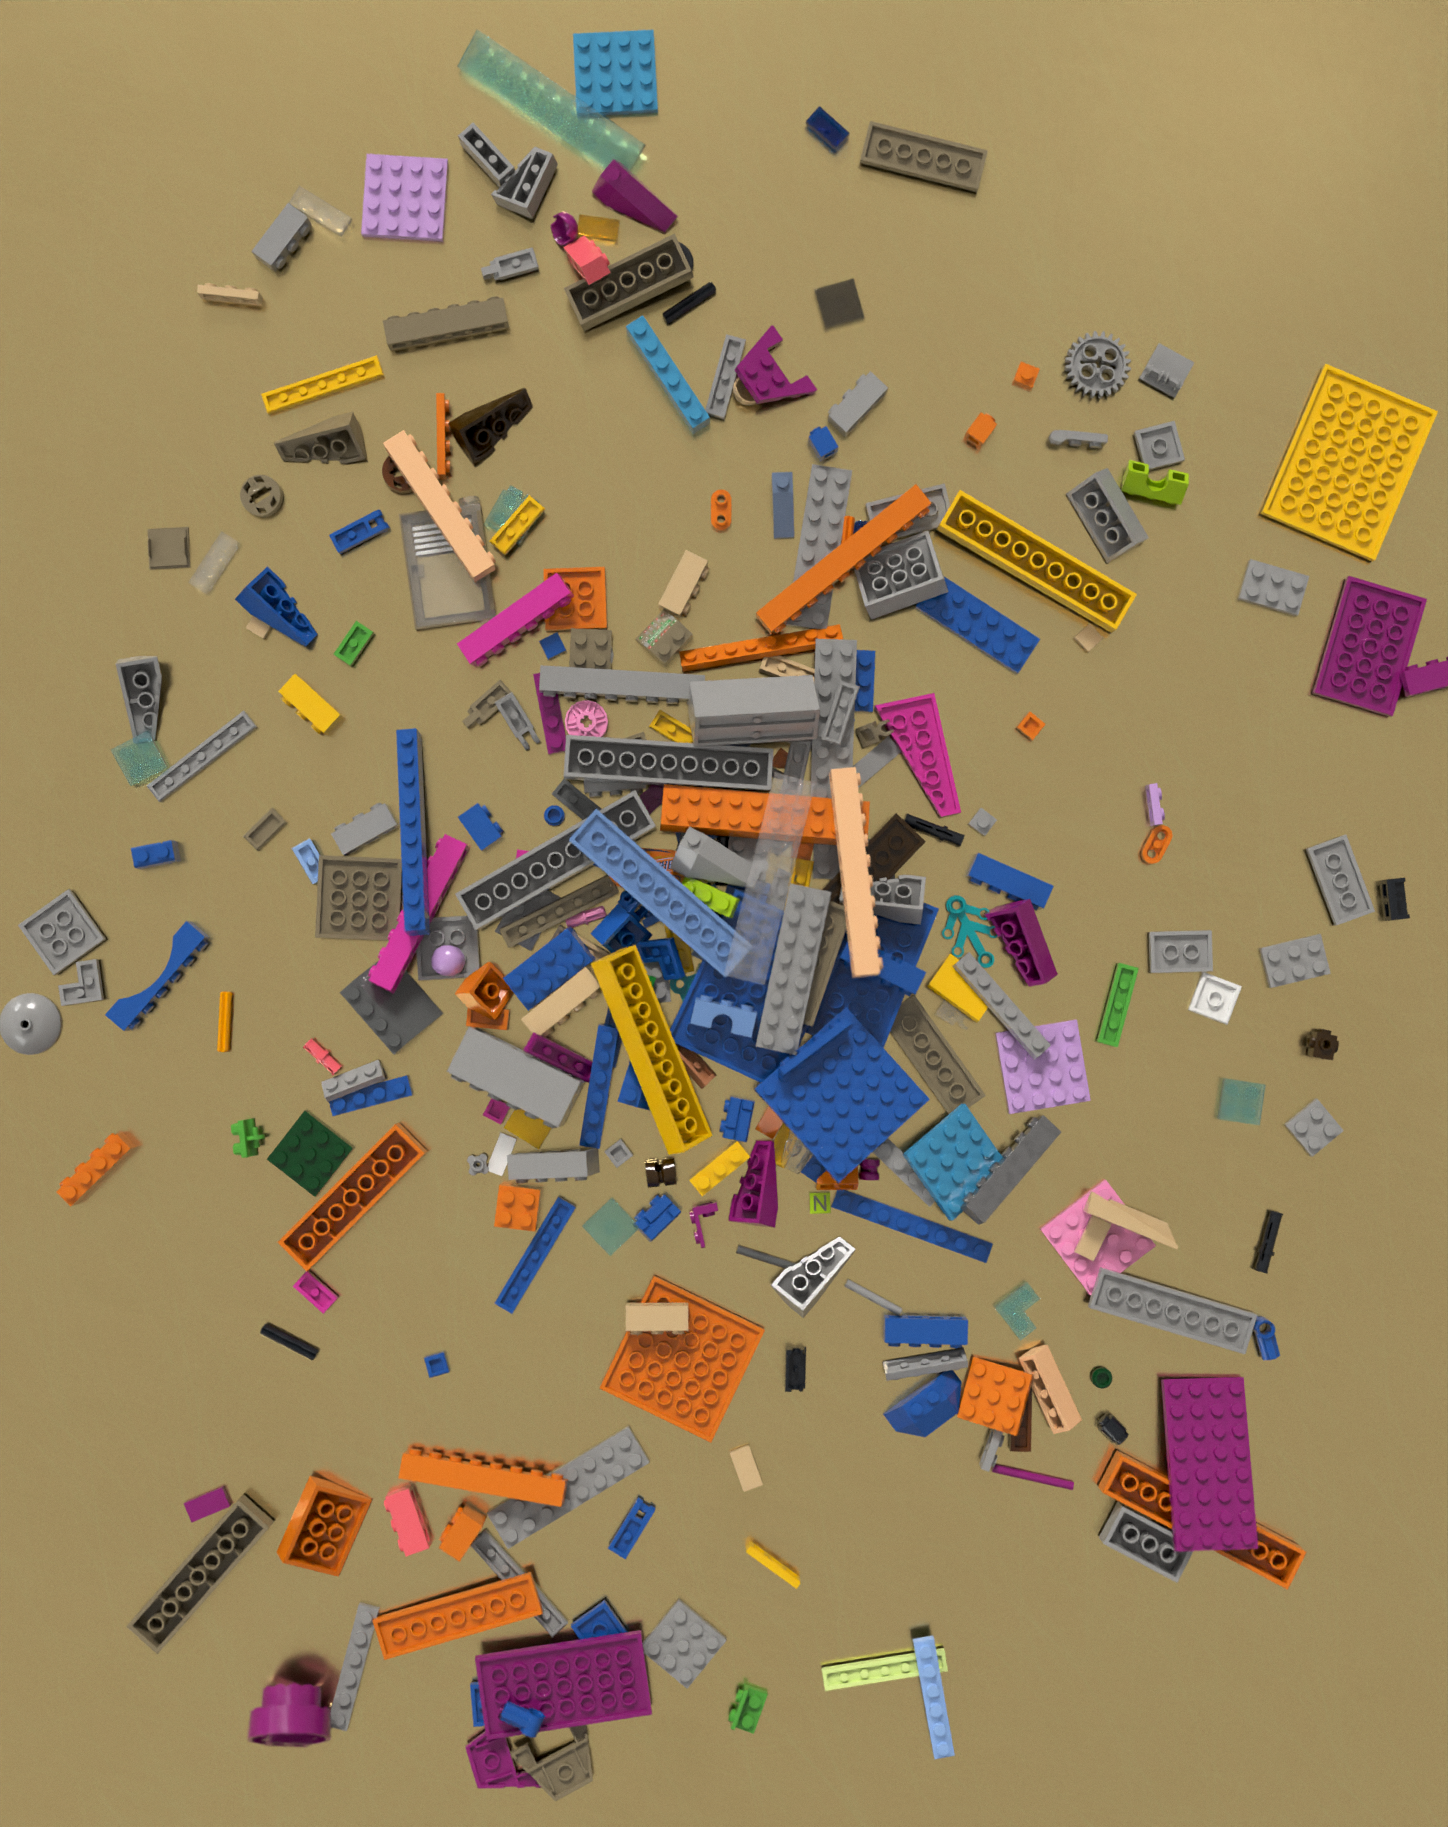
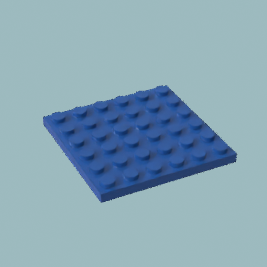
(843, 1098)

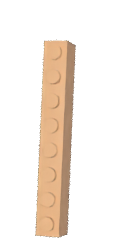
(439, 506)

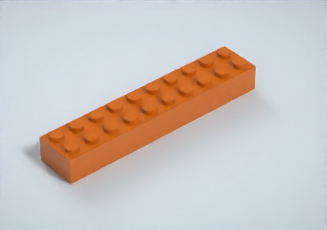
(740, 813)
(1150, 1495)

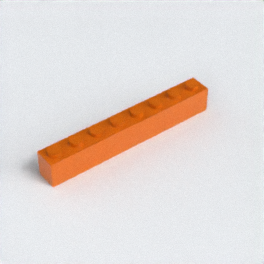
(483, 1478)

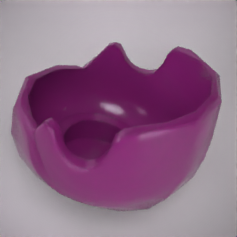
(564, 228)

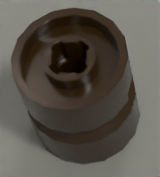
(660, 1172)

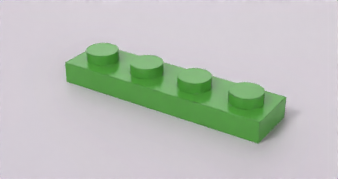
(1117, 1004)

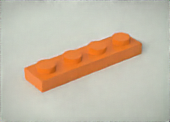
(443, 445)

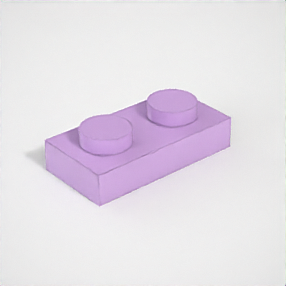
(1154, 796)

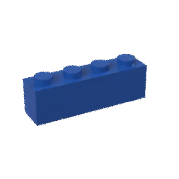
(1009, 881)
(925, 1330)

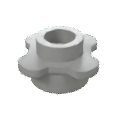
(483, 1168)

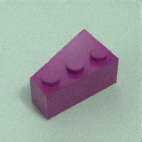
(1425, 678)

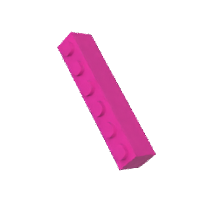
(515, 620)

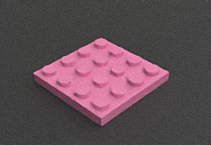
(1117, 1251)

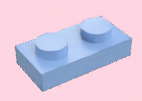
(308, 858)

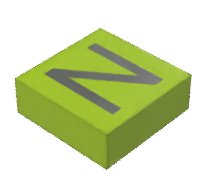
(819, 1202)

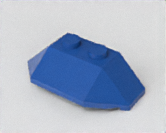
(927, 1405)

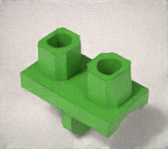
(248, 1138)

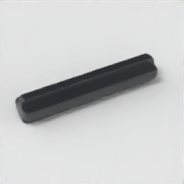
(689, 302)
(288, 1342)

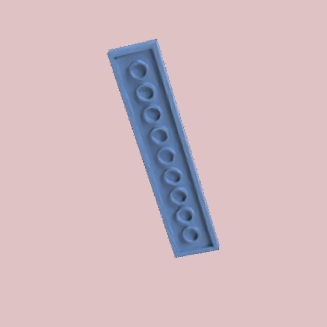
(655, 888)

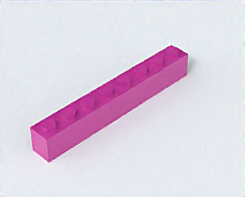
(402, 947)

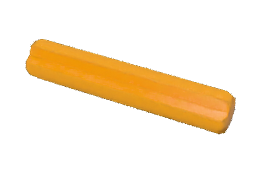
(224, 1021)

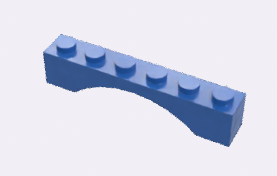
(185, 945)

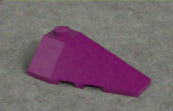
(627, 194)
(757, 1196)

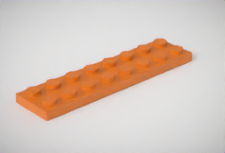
(457, 1615)

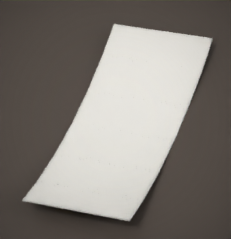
(499, 1156)

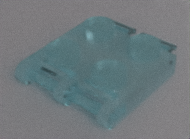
(504, 507)

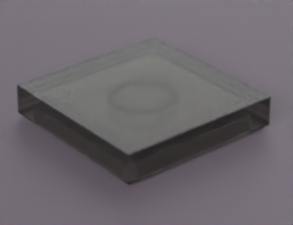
(839, 304)

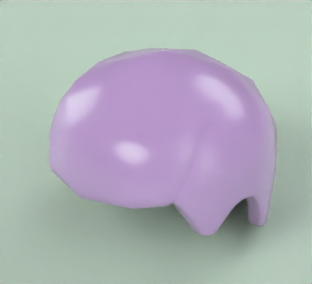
(448, 960)

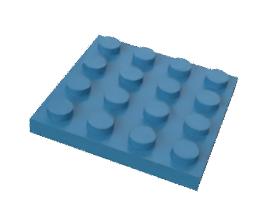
(616, 71)
(953, 1159)

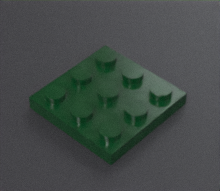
(310, 1153)

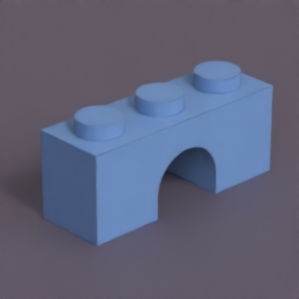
(706, 1010)

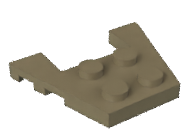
(563, 1770)

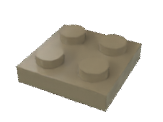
(590, 648)

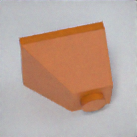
(485, 991)

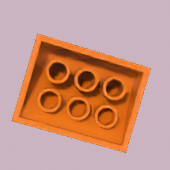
(323, 1527)

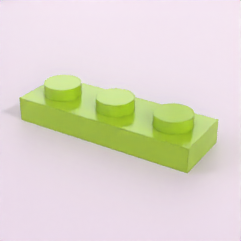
(712, 897)

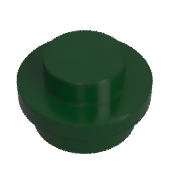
(1101, 1377)

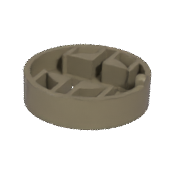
(265, 504)

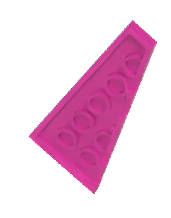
(923, 745)

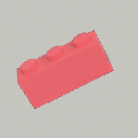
(587, 259)
(407, 1520)

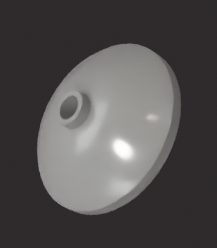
(43, 1021)

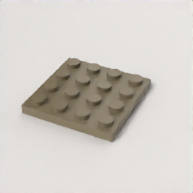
(357, 897)

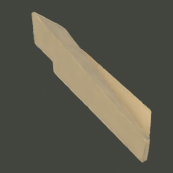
(1130, 1219)

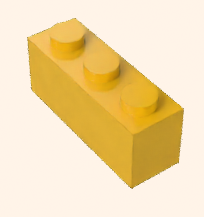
(310, 705)
(719, 1167)

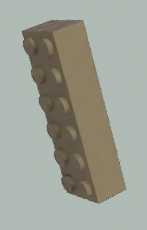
(630, 282)

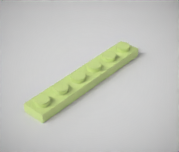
(875, 1670)

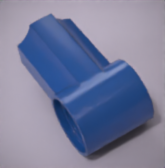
(1266, 1339)
(526, 1720)

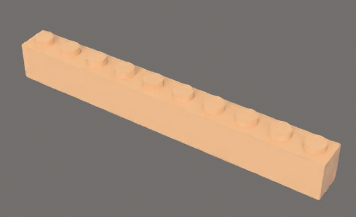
(854, 872)

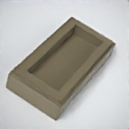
(265, 829)

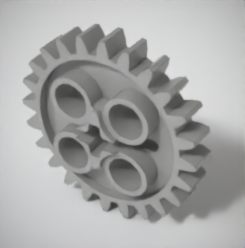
(1099, 346)

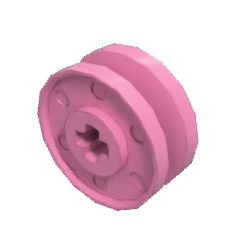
(579, 712)

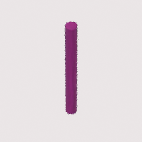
(1033, 1477)

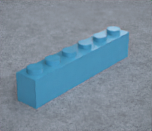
(668, 374)

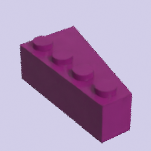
(1024, 940)

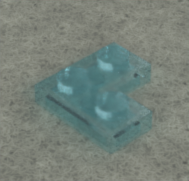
(1013, 1309)

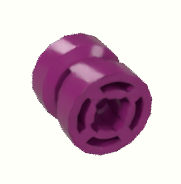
(869, 1164)

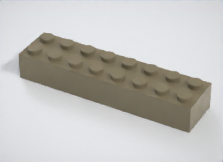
(200, 1574)

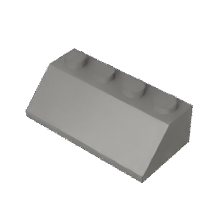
(1107, 515)

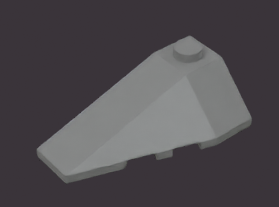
(898, 898)

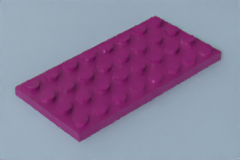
(1209, 1464)
(567, 1682)

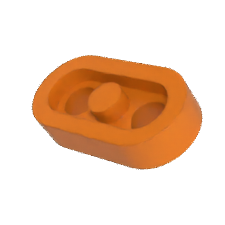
(721, 510)
(1156, 845)

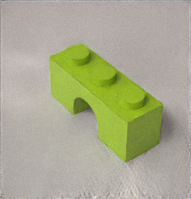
(1170, 489)

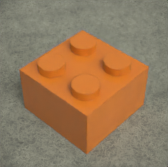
(518, 1207)
(464, 1529)

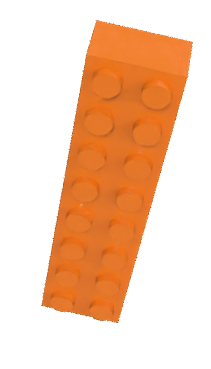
(352, 1196)

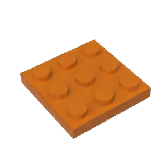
(587, 606)
(995, 1396)

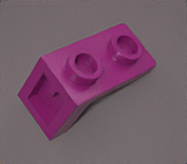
(707, 1209)

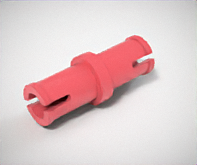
(322, 1056)

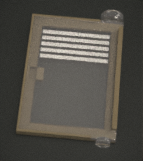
(437, 580)

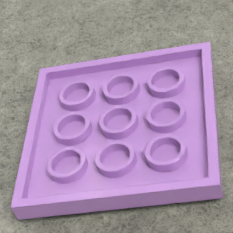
(404, 197)
(1049, 1080)

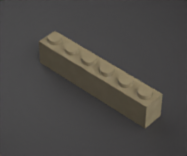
(446, 323)

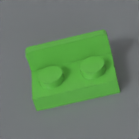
(748, 1708)

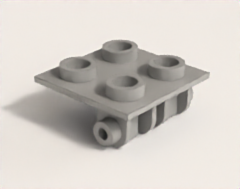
(1166, 370)

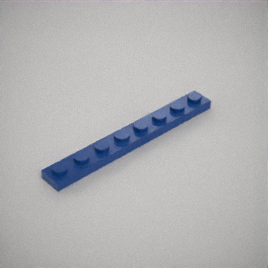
(912, 1225)

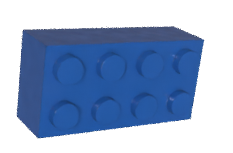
(549, 968)

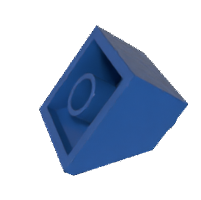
(620, 930)

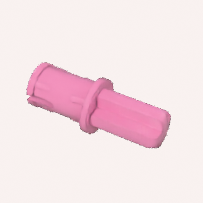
(586, 916)

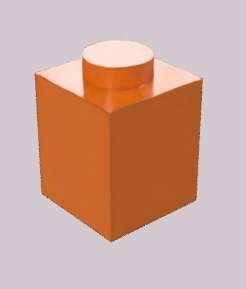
(981, 429)

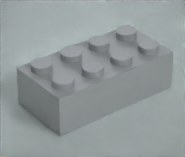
(1144, 1541)

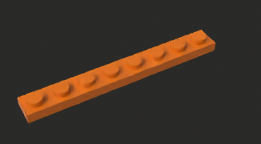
(756, 648)

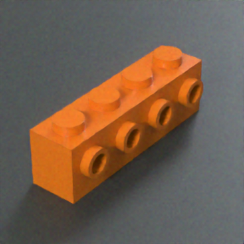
(92, 1172)

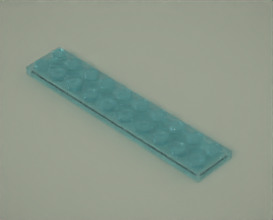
(549, 103)

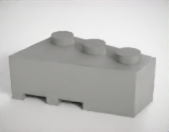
(527, 184)

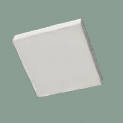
(1214, 998)

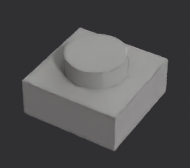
(982, 822)
(618, 1153)

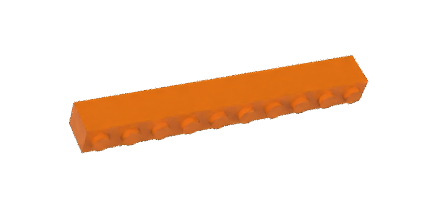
(843, 559)

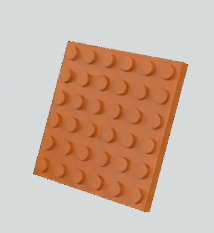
(689, 1374)

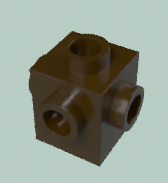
(1322, 1044)

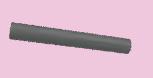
(764, 1257)

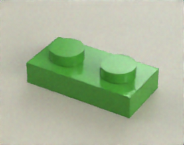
(353, 643)

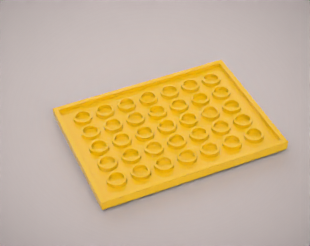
(1349, 462)

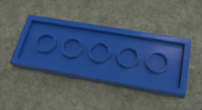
(981, 626)

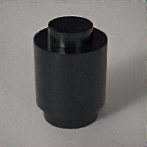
(1112, 1429)

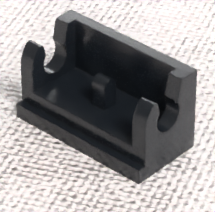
(1394, 899)
(795, 1368)

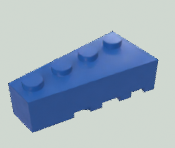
(894, 972)

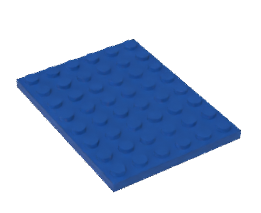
(718, 1042)

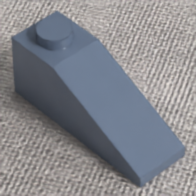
(783, 504)

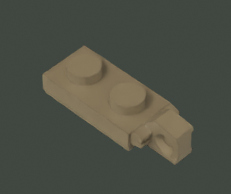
(485, 706)

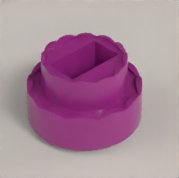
(290, 1717)

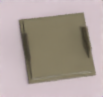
(168, 548)

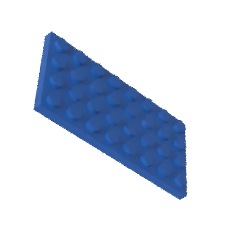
(865, 997)

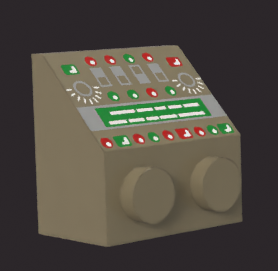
(664, 637)

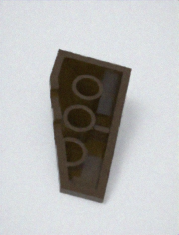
(484, 426)

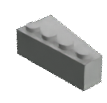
(553, 1165)

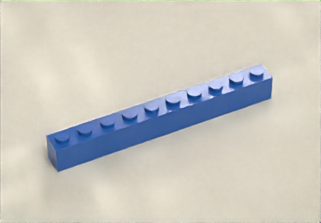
(412, 832)

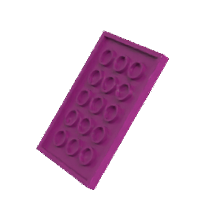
(1369, 646)

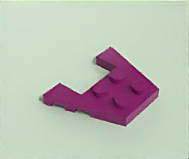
(763, 375)
(494, 1765)

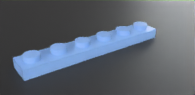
(933, 1697)

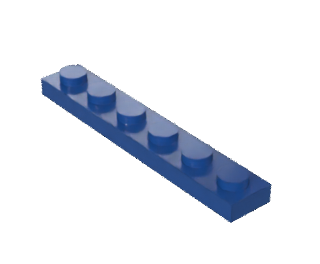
(599, 1086)
(535, 1255)

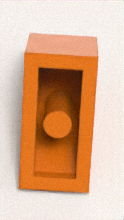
(826, 1181)

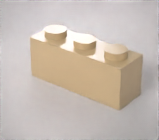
(684, 584)
(656, 1317)

